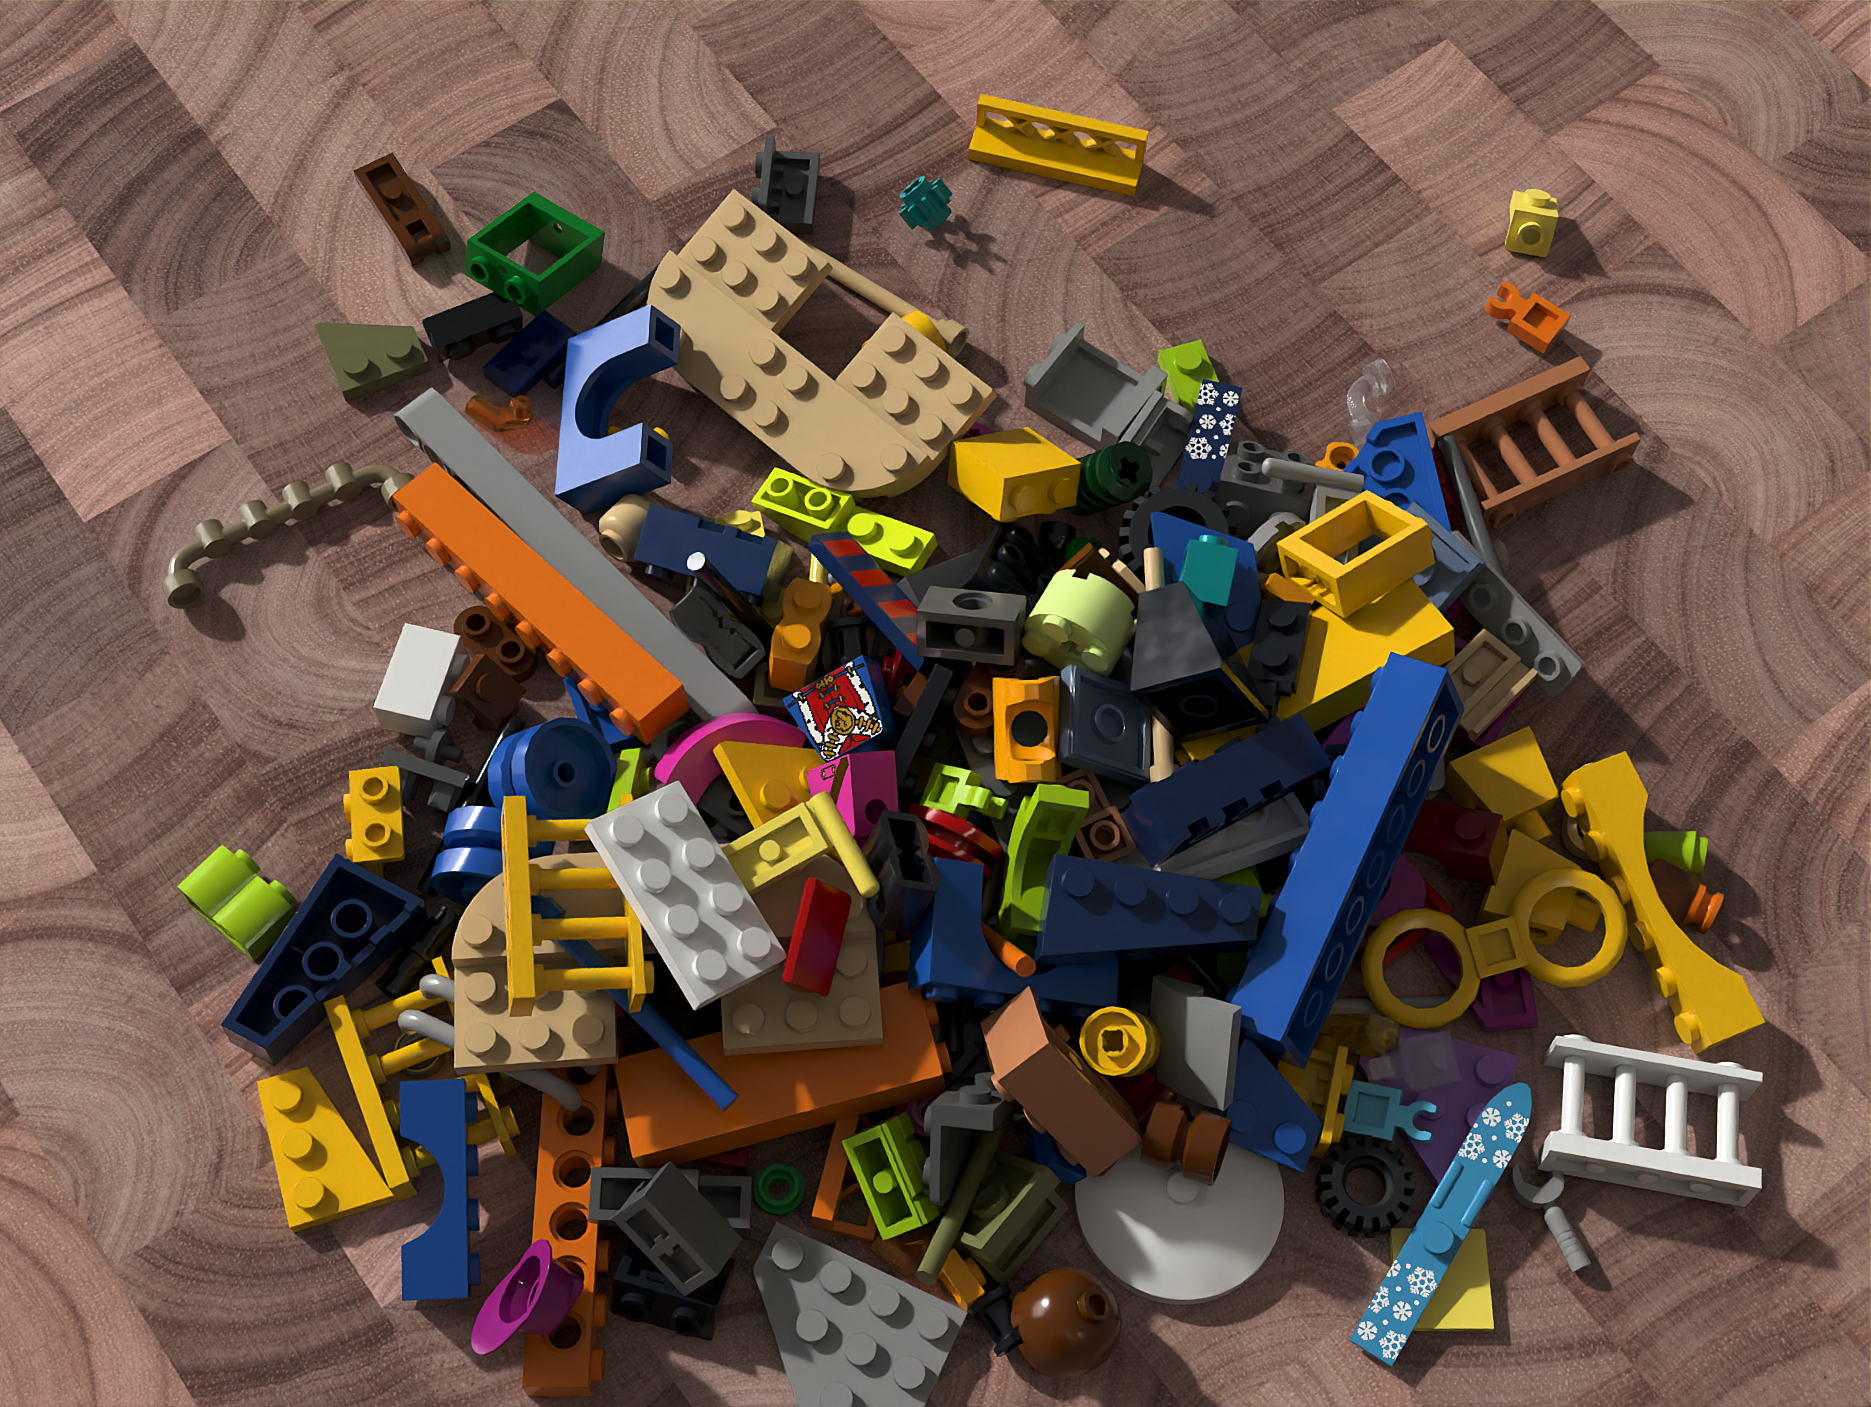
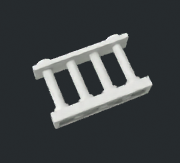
(1621, 1158)

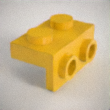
(375, 818)
(1320, 1088)

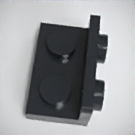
(648, 1296)

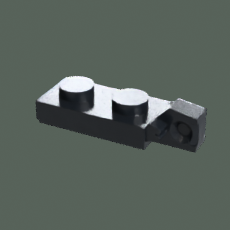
(1279, 649)

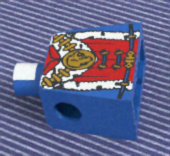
(845, 710)

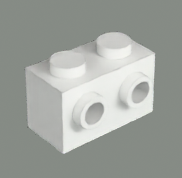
(418, 681)

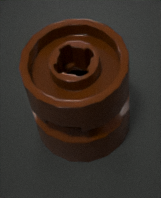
(1186, 1141)

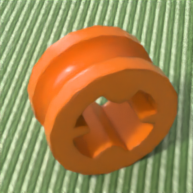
(1703, 909)

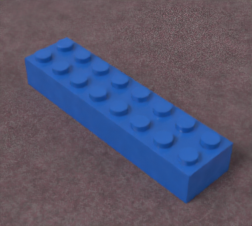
(1346, 858)

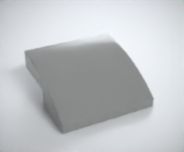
(1196, 1041)

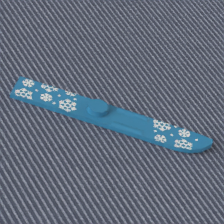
(1444, 1224)

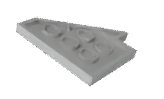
(850, 1328)

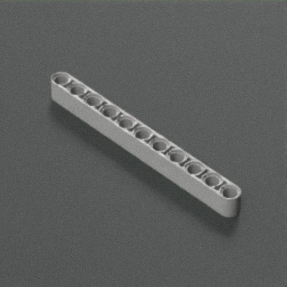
(477, 466)

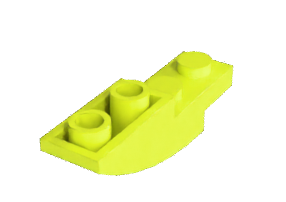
(813, 509)

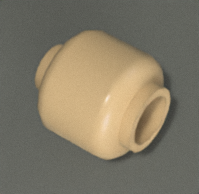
(623, 526)

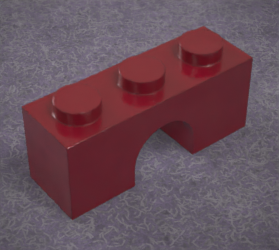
(1462, 839)

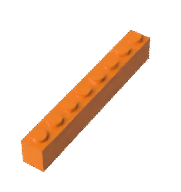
(541, 604)

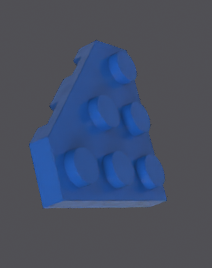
(1400, 469)

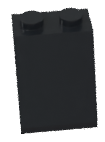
(1190, 668)

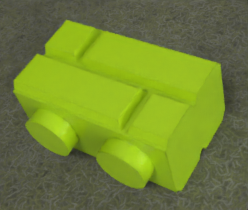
(891, 1175)

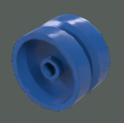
(559, 768)
(474, 853)

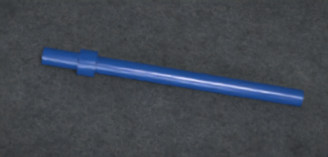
(647, 1018)

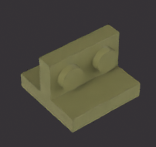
(1009, 1216)

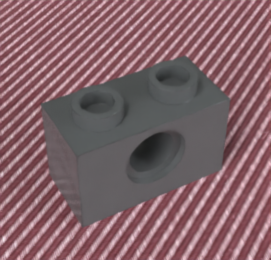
(970, 625)

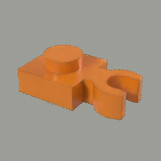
(1531, 320)

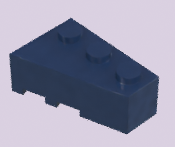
(747, 561)

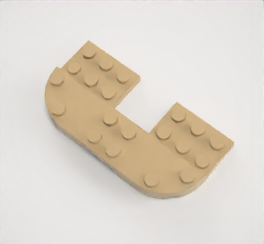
(866, 431)
(582, 1024)

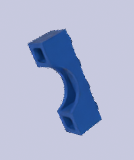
(440, 1259)

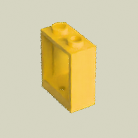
(1345, 588)

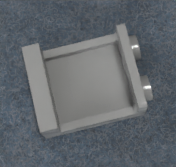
(1088, 390)

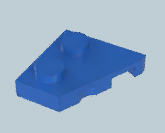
(1269, 1113)

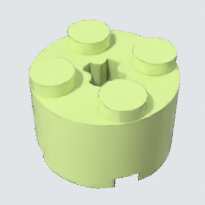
(1080, 623)

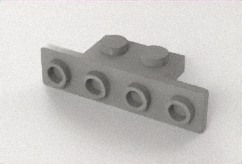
(1520, 627)

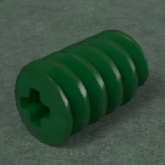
(1112, 478)

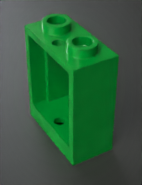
(534, 219)

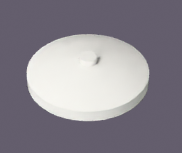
(1177, 1235)

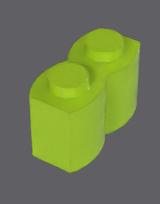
(239, 901)

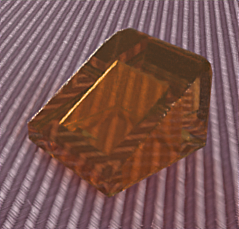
(1674, 887)

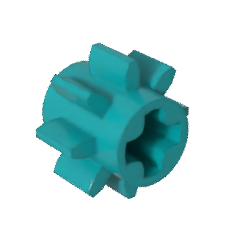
(925, 203)

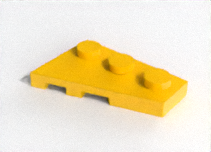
(316, 1154)

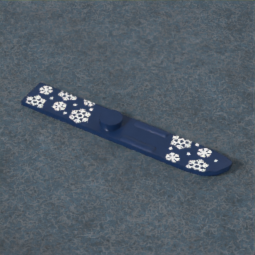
(1209, 436)

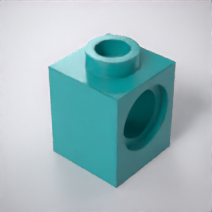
(1209, 570)

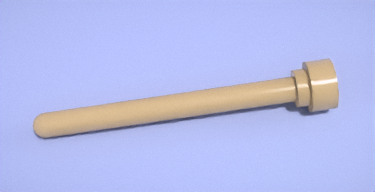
(952, 332)

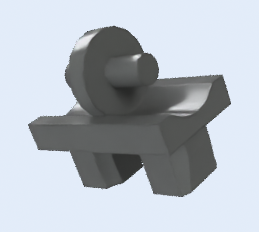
(449, 784)

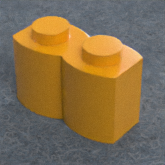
(799, 635)

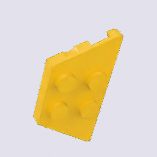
(769, 778)

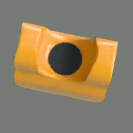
(1026, 729)

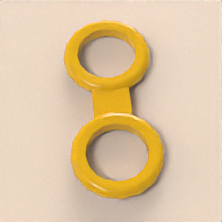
(1494, 948)

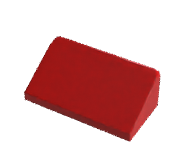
(816, 938)

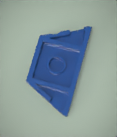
(1244, 599)

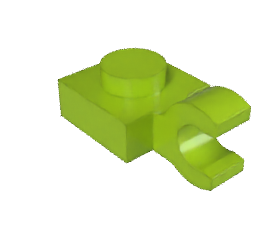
(959, 792)

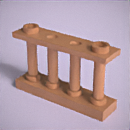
(1526, 403)

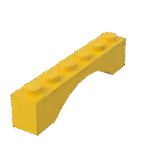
(1706, 997)

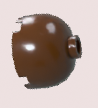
(1066, 1322)

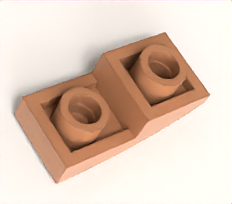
(1102, 830)

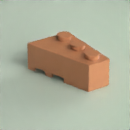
(1058, 1086)

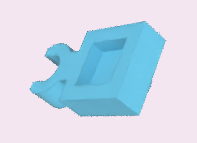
(1379, 1112)

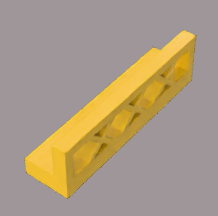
(1058, 151)

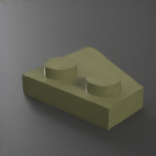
(371, 355)

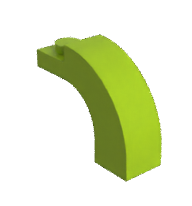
(1041, 829)

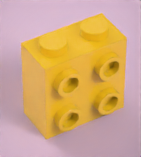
(1013, 474)

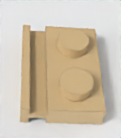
(1487, 681)

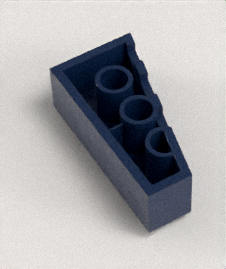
(1224, 788)
(1137, 913)
(325, 952)

